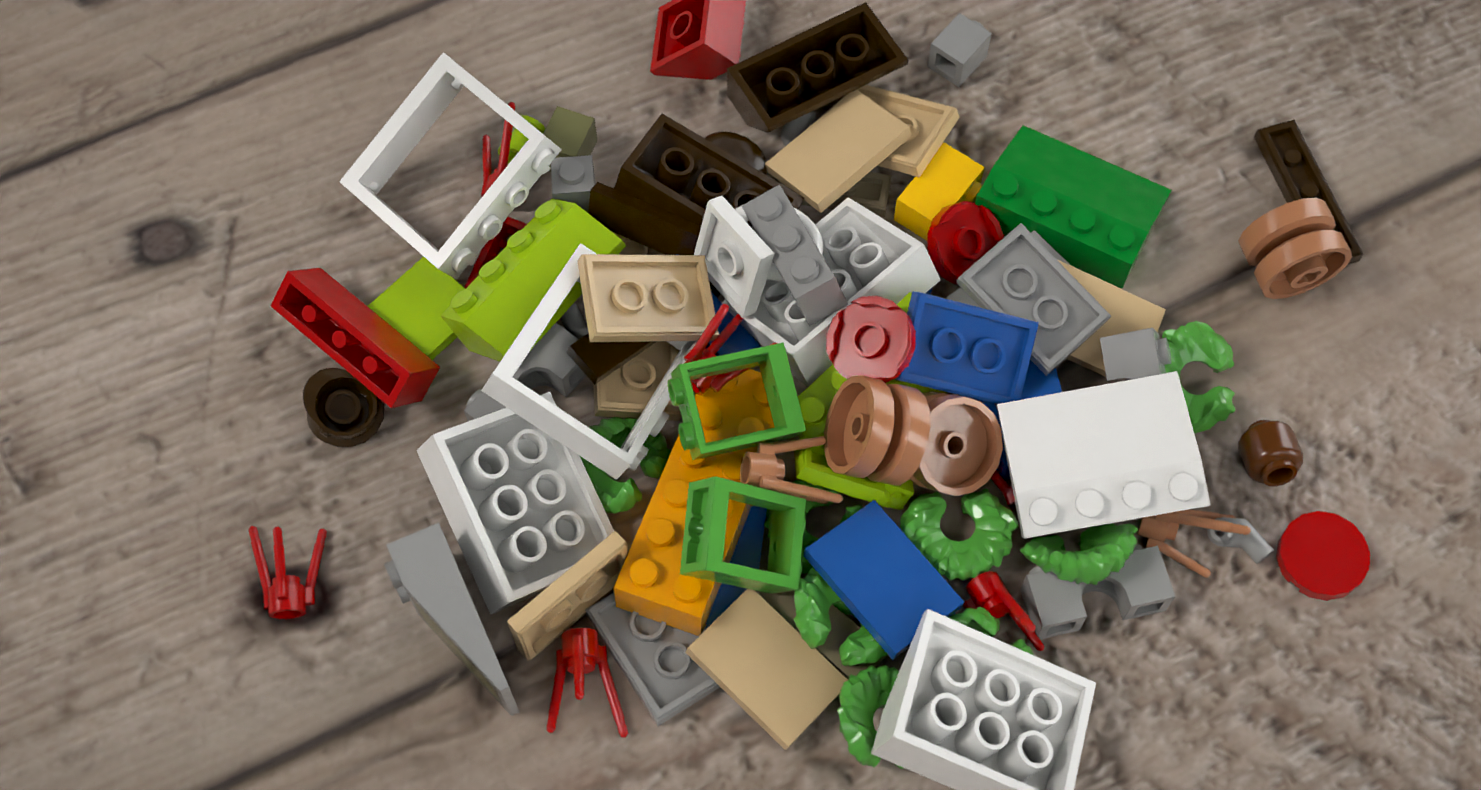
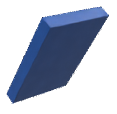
(968, 349)
(881, 577)

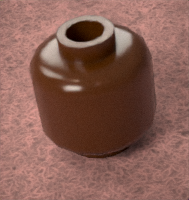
(1270, 452)

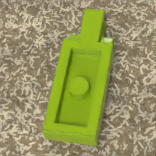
(813, 468)

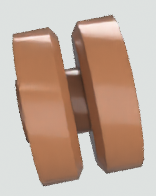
(1294, 248)
(876, 430)
(961, 445)

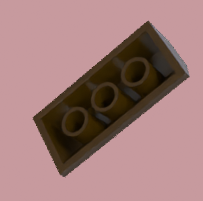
(813, 69)
(685, 171)

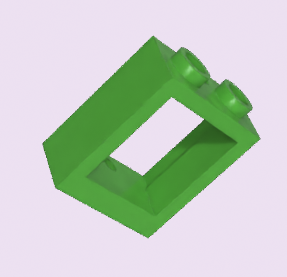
(779, 391)
(705, 548)

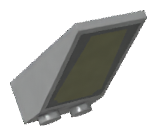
(430, 579)

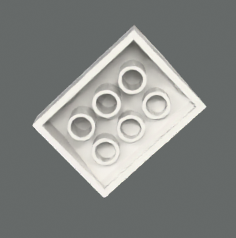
(866, 260)
(1102, 455)
(514, 503)
(983, 713)

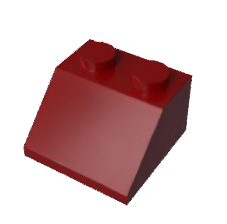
(697, 38)

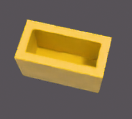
(945, 181)

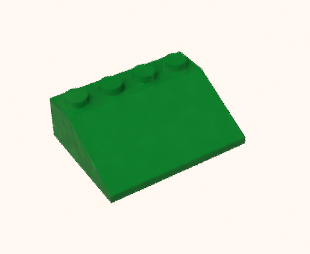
(1075, 202)

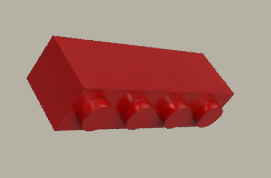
(355, 336)

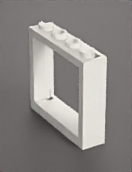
(405, 131)
(555, 421)

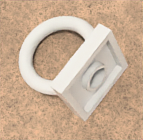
(737, 256)

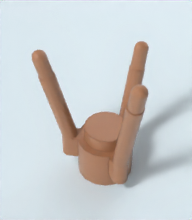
(768, 472)
(1165, 526)

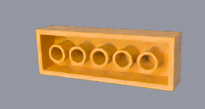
(651, 572)

